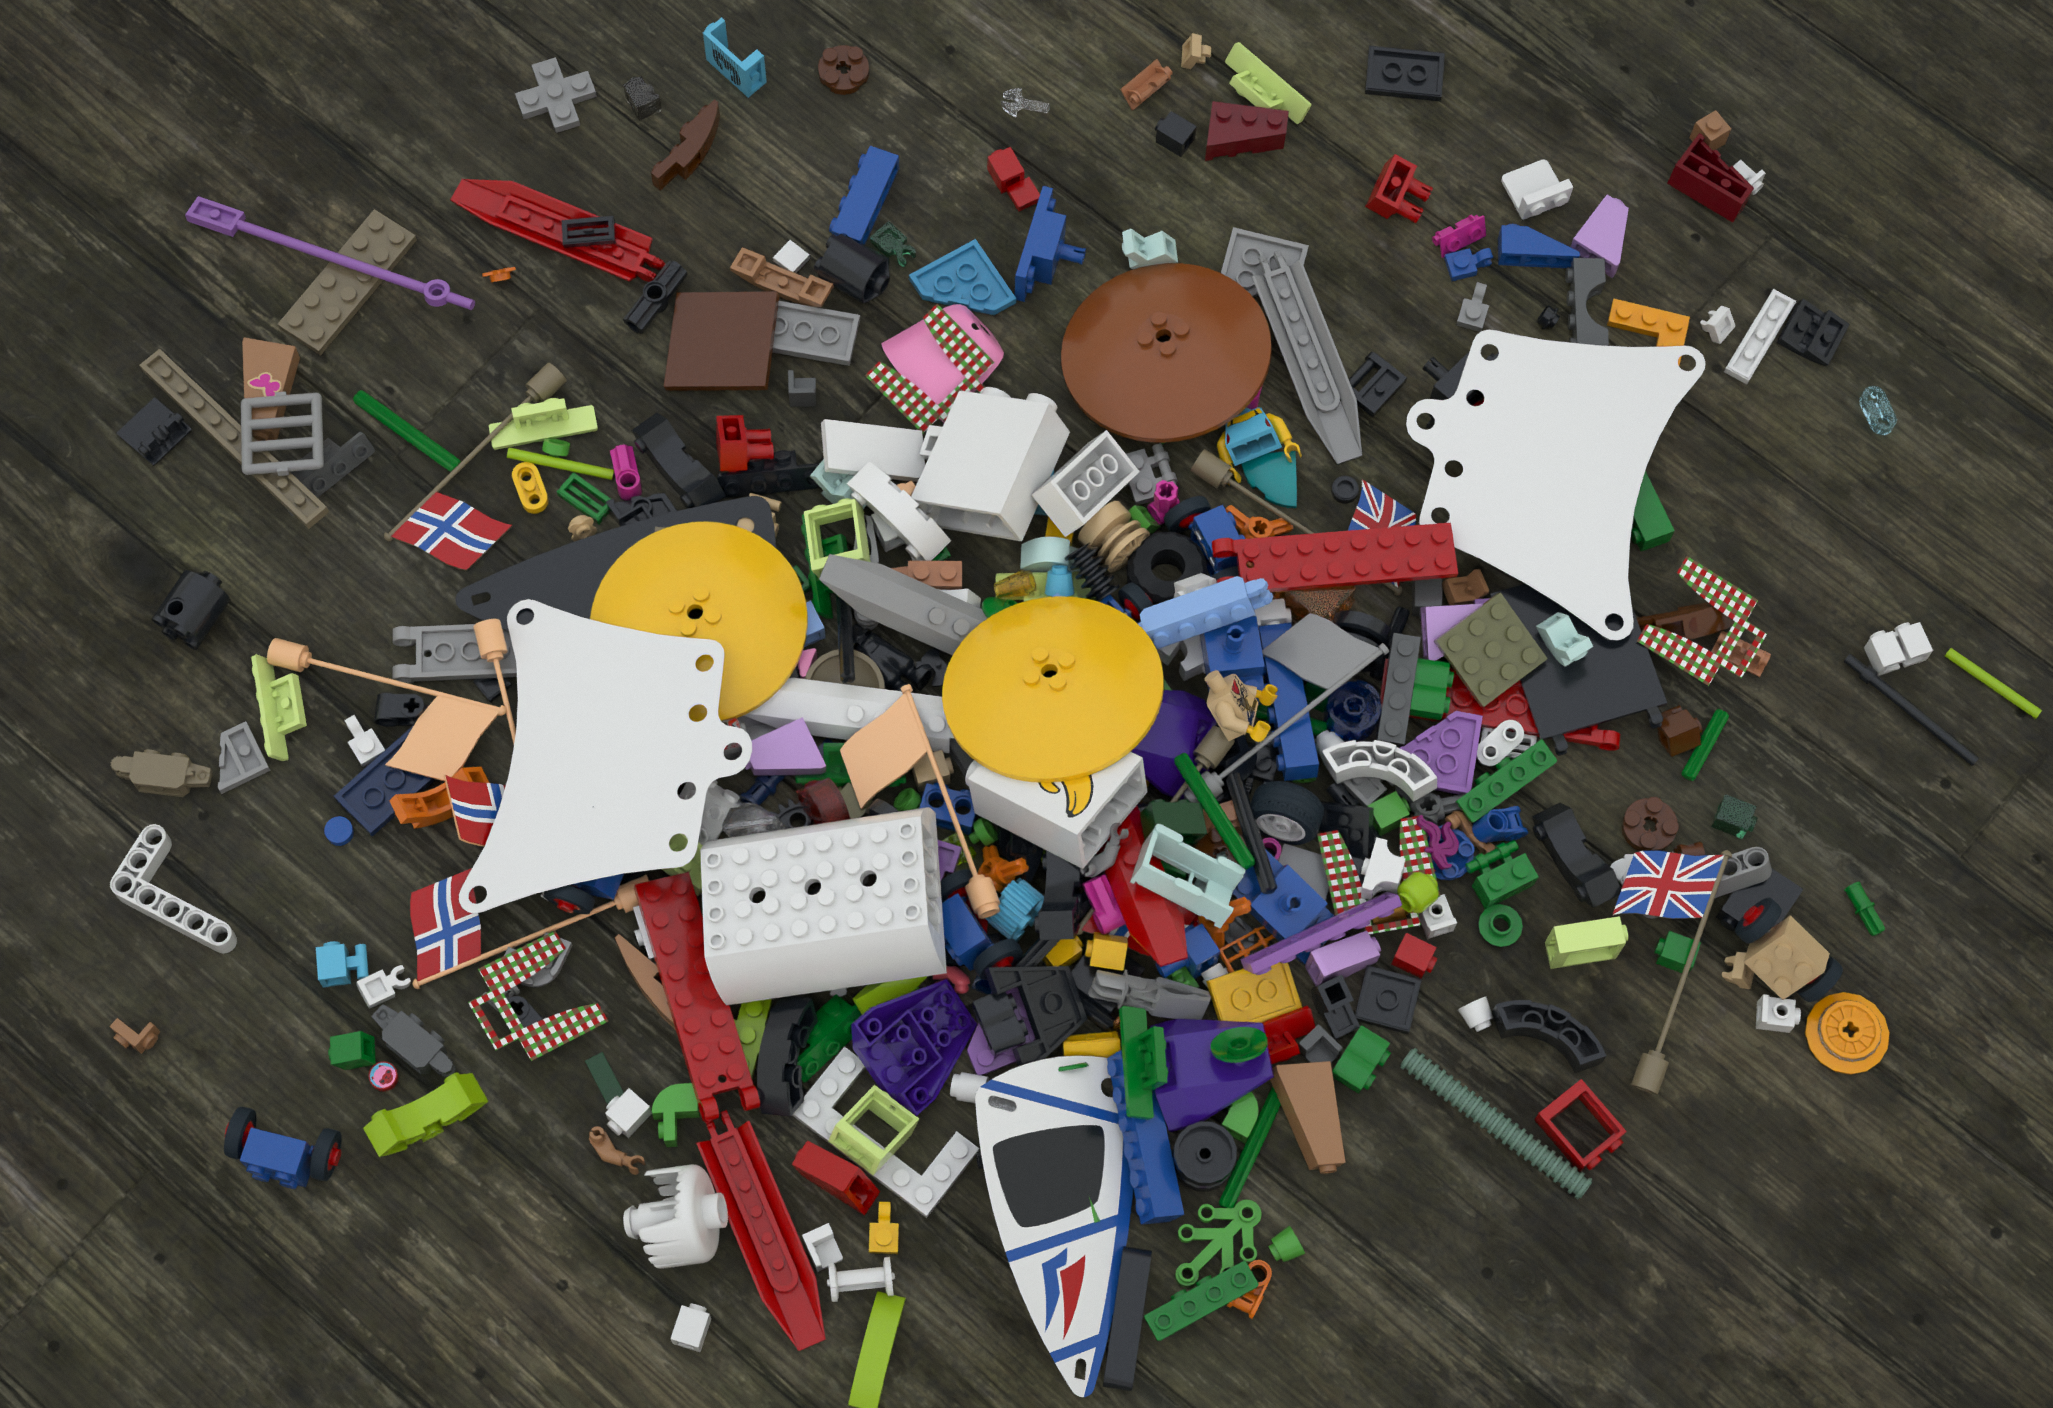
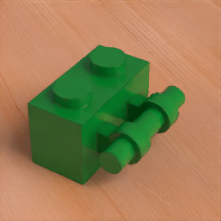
(1505, 880)

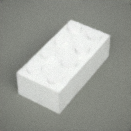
(1085, 483)

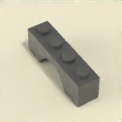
(1586, 281)
(1398, 689)

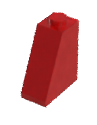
(836, 1177)

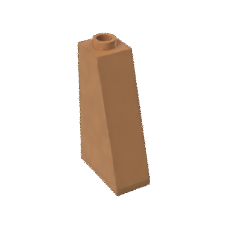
(1312, 1112)

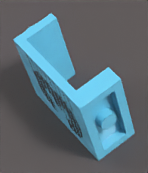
(746, 74)

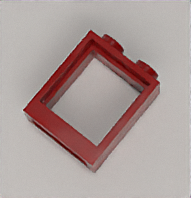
(1597, 1109)

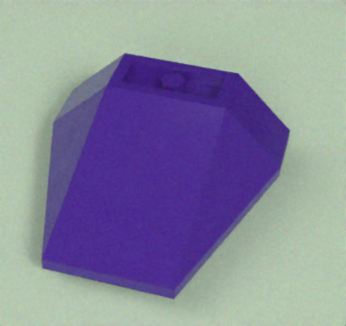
(1176, 730)
(913, 1042)
(1199, 1081)

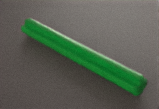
(406, 430)
(1214, 811)
(1250, 1151)

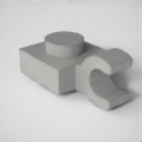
(1474, 311)

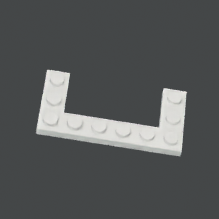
(918, 1191)

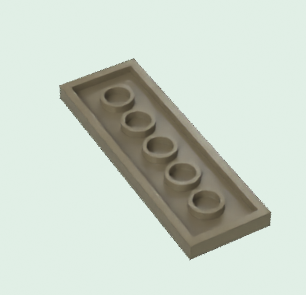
(342, 291)

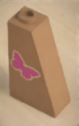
(267, 370)

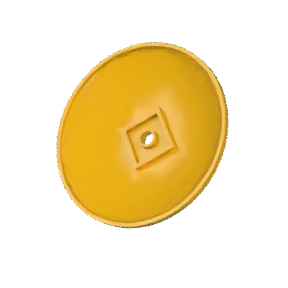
(746, 598)
(1062, 724)

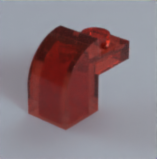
(824, 801)

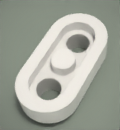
(1500, 743)

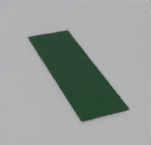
(604, 1077)

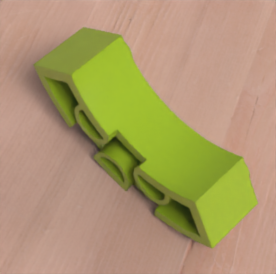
(424, 1117)

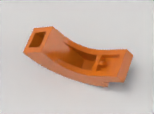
(432, 805)

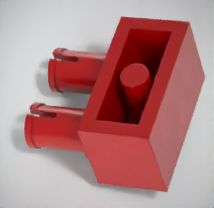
(1390, 189)
(739, 445)

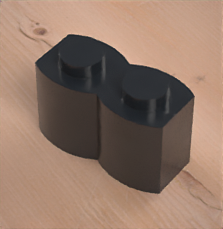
(999, 1022)

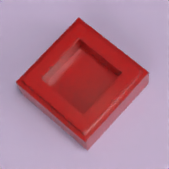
(1023, 194)

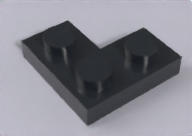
(1353, 823)

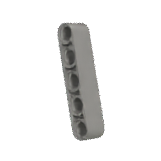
(1746, 873)

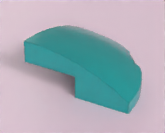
(1274, 477)

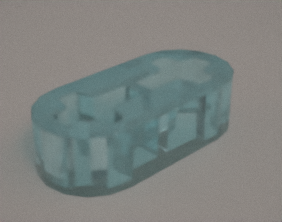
(1880, 409)

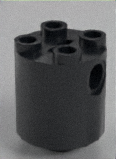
(854, 268)
(192, 607)

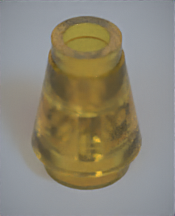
(1015, 585)

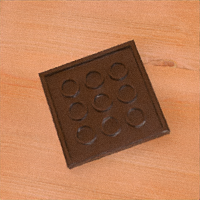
(721, 341)

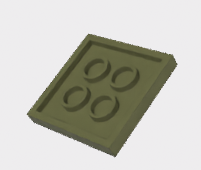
(1490, 649)

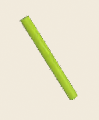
(559, 463)
(1993, 683)

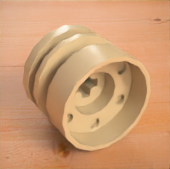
(1113, 535)

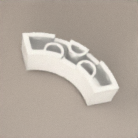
(899, 511)
(1380, 761)

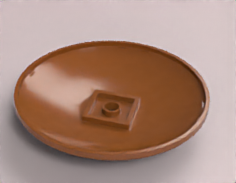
(1173, 386)

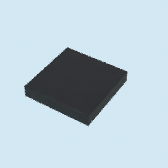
(1387, 999)

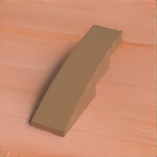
(646, 976)

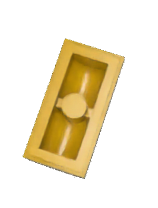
(1092, 1044)

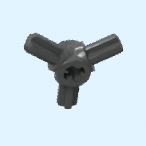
(1437, 806)

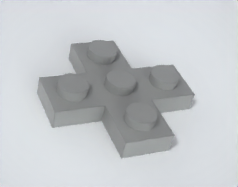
(555, 95)

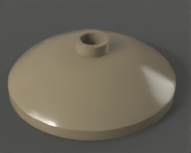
(828, 670)

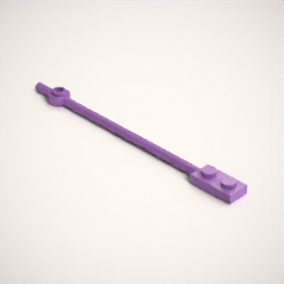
(230, 220)

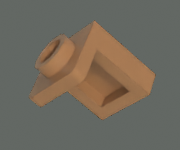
(1465, 589)
(126, 1036)

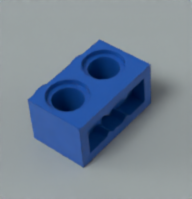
(958, 799)

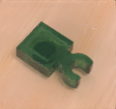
(891, 241)

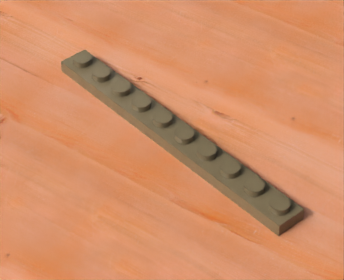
(227, 433)

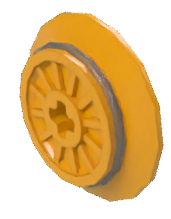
(1834, 1046)

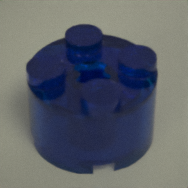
(1349, 697)

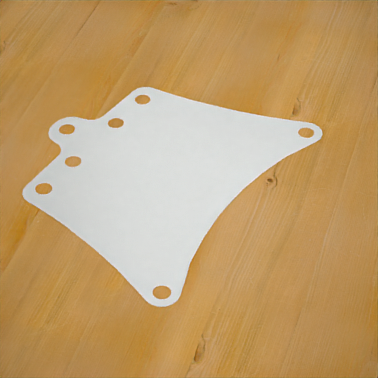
(1553, 461)
(609, 731)

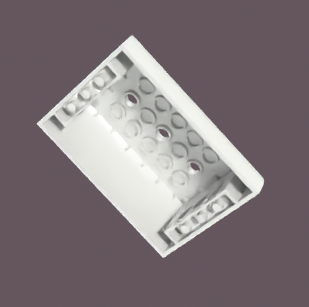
(844, 931)

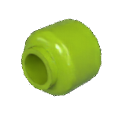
(1418, 892)

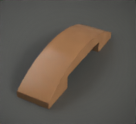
(789, 285)

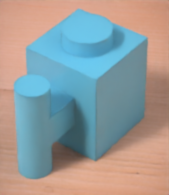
(335, 963)

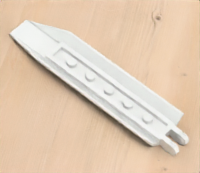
(844, 709)

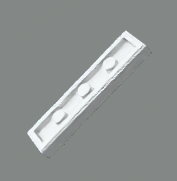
(1760, 336)

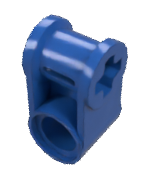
(1500, 825)

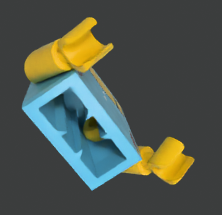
(1253, 435)

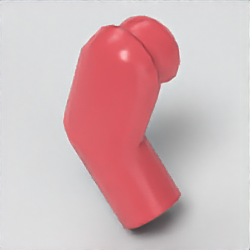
(957, 977)

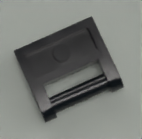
(1380, 386)

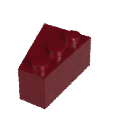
(1244, 129)
(1710, 181)

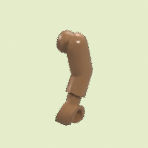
(1459, 820)
(608, 1153)

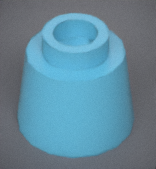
(1059, 581)

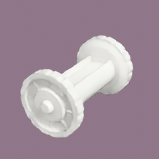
(860, 1279)

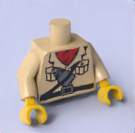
(1236, 705)

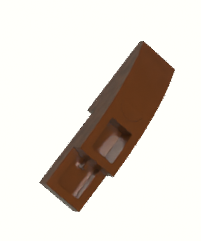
(695, 140)
(1689, 621)

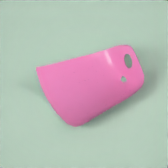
(926, 365)

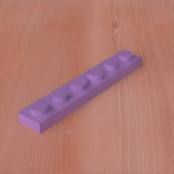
(1332, 929)

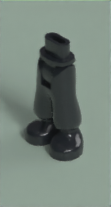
(891, 660)

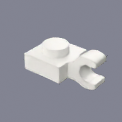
(365, 744)

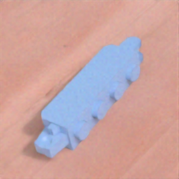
(1204, 610)

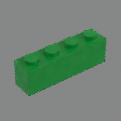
(1650, 521)

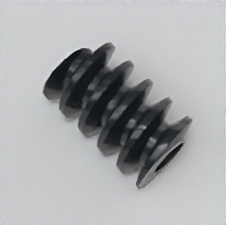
(1092, 572)

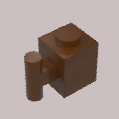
(1679, 731)

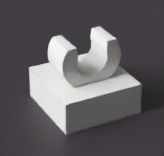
(1719, 324)

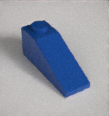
(1531, 248)

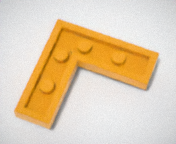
(1666, 326)

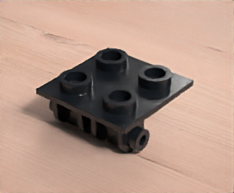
(154, 431)

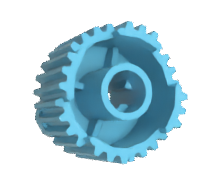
(1017, 909)

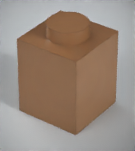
(1713, 129)

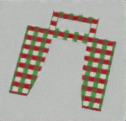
(960, 350)
(1693, 657)
(1344, 879)
(546, 1033)

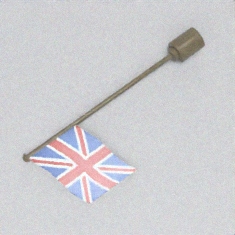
(1372, 510)
(1669, 888)

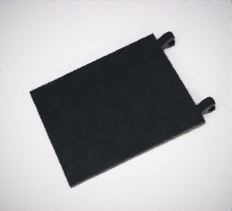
(1601, 687)

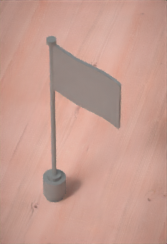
(1316, 653)

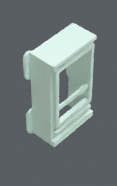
(1219, 875)

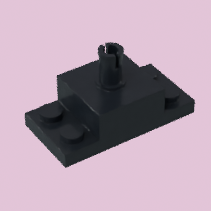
(1449, 380)

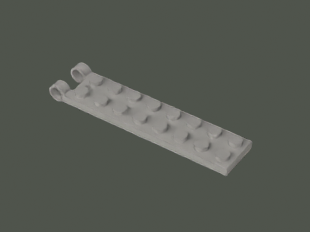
(453, 654)

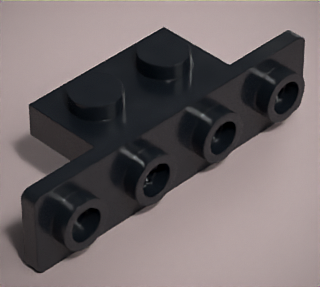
(769, 476)

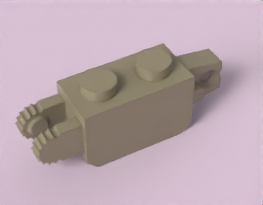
(162, 773)

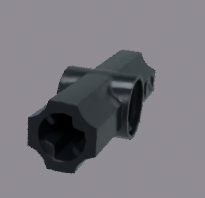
(646, 308)

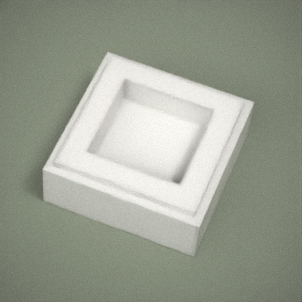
(791, 257)

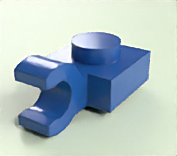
(1464, 264)

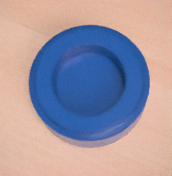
(339, 831)

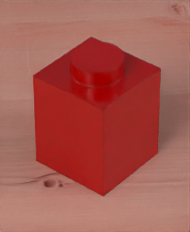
(1004, 168)
(1415, 956)

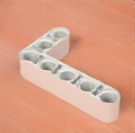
(165, 901)

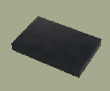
(1404, 73)

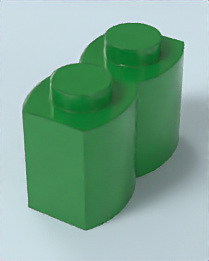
(1430, 688)
(1360, 1060)

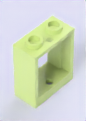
(826, 514)
(1585, 942)
(858, 1146)

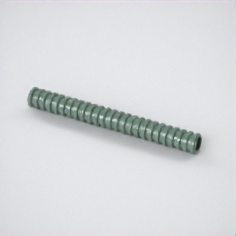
(1496, 1123)

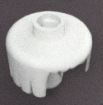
(681, 1226)

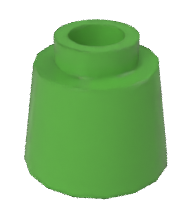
(1286, 1245)

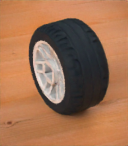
(1287, 812)

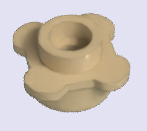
(581, 527)

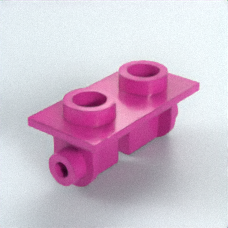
(1466, 232)

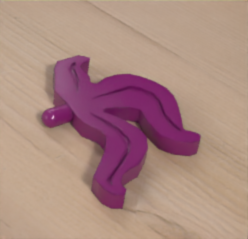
(1439, 851)

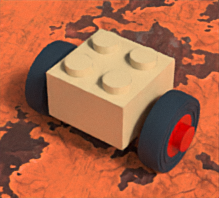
(1786, 954)

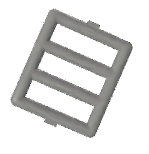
(284, 467)

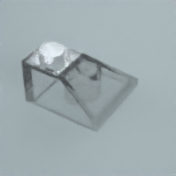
(750, 819)

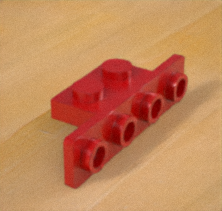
(1284, 1029)

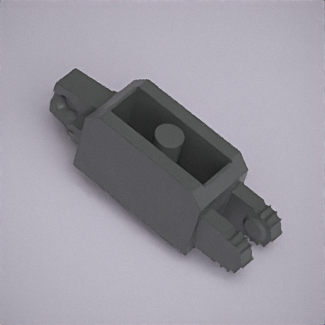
(413, 1043)

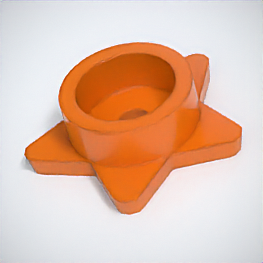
(499, 275)

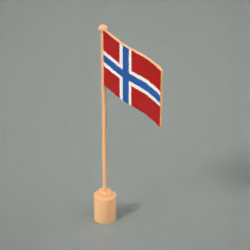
(478, 803)
(451, 937)

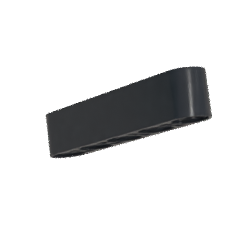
(1127, 1319)

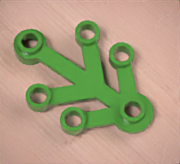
(1221, 1238)

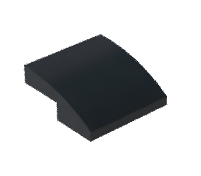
(1813, 333)
(1084, 974)

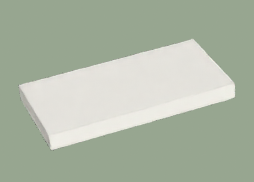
(891, 449)

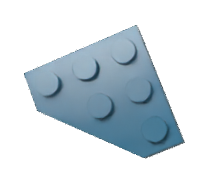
(964, 279)

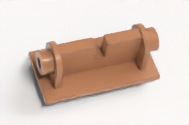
(1146, 84)
(1739, 651)

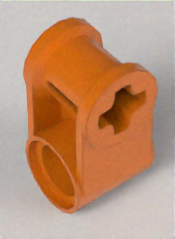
(1250, 1302)

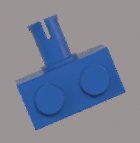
(1201, 953)

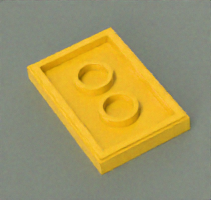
(1254, 997)

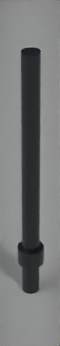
(1868, 675)

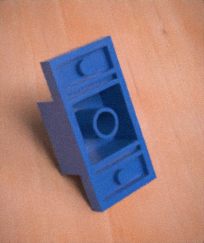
(1044, 247)
(1235, 651)
(1288, 909)

